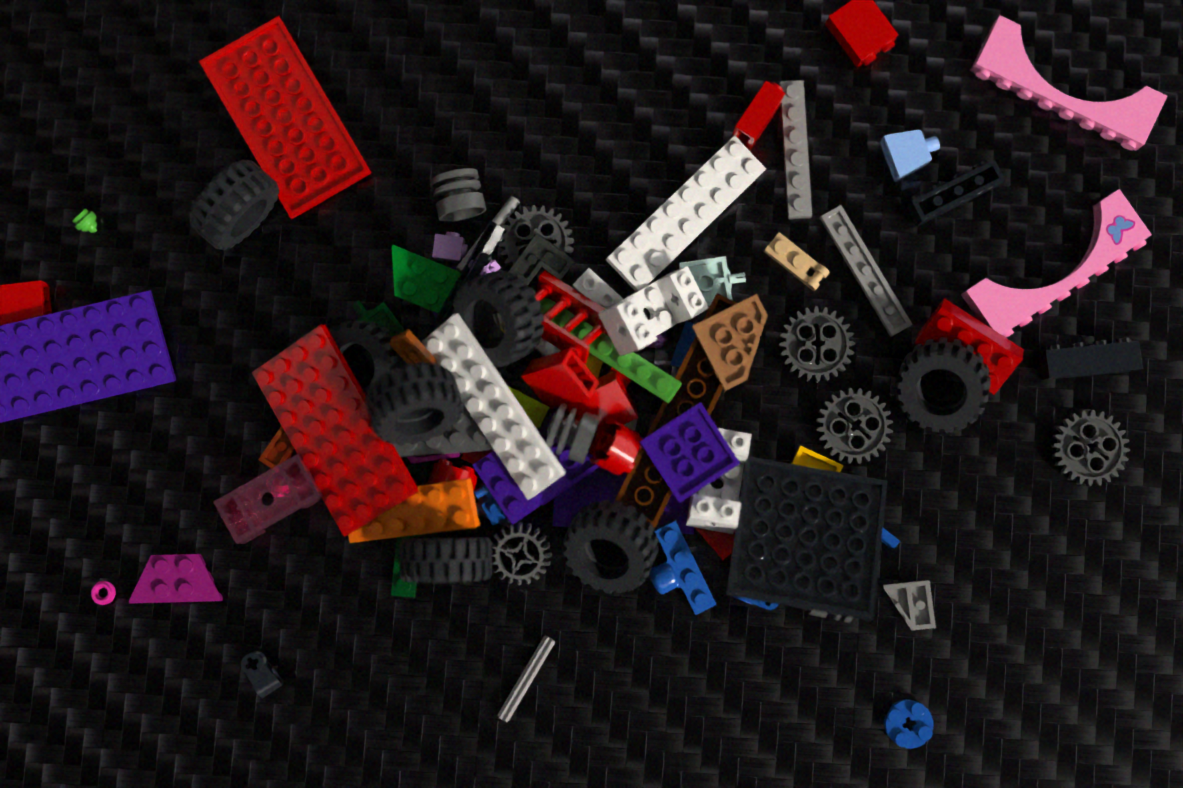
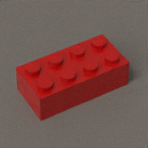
(954, 323)

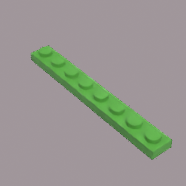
(630, 365)

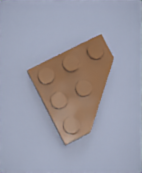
(732, 340)

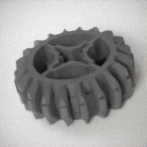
(527, 557)

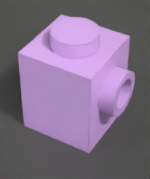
(449, 248)

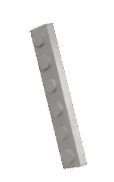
(795, 150)
(865, 271)

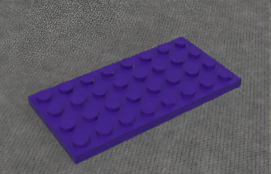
(82, 356)

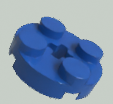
(896, 718)

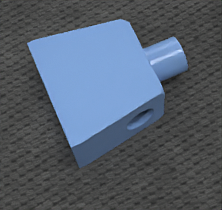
(907, 152)

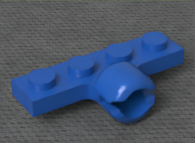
(680, 569)

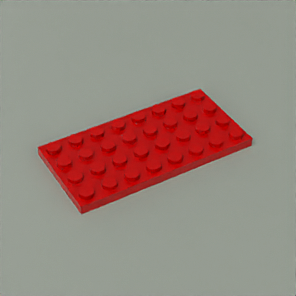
(285, 117)
(332, 432)

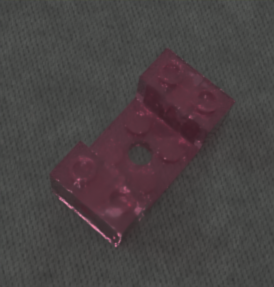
(291, 487)

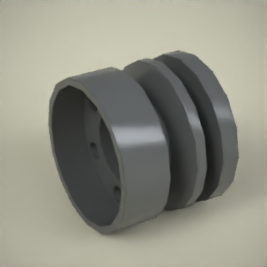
(458, 192)
(572, 433)

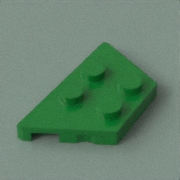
(421, 279)

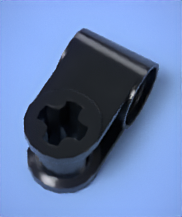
(264, 676)

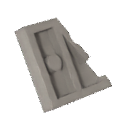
(913, 603)

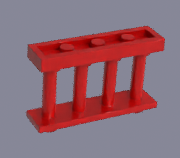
(576, 303)

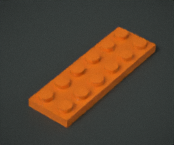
(432, 510)

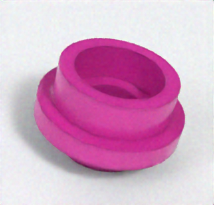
(96, 592)

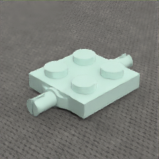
(713, 277)

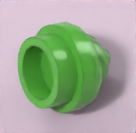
(86, 221)

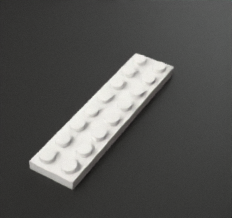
(685, 214)
(494, 407)

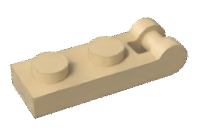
(796, 261)

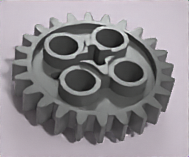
(534, 222)
(838, 344)
(1099, 430)
(841, 442)

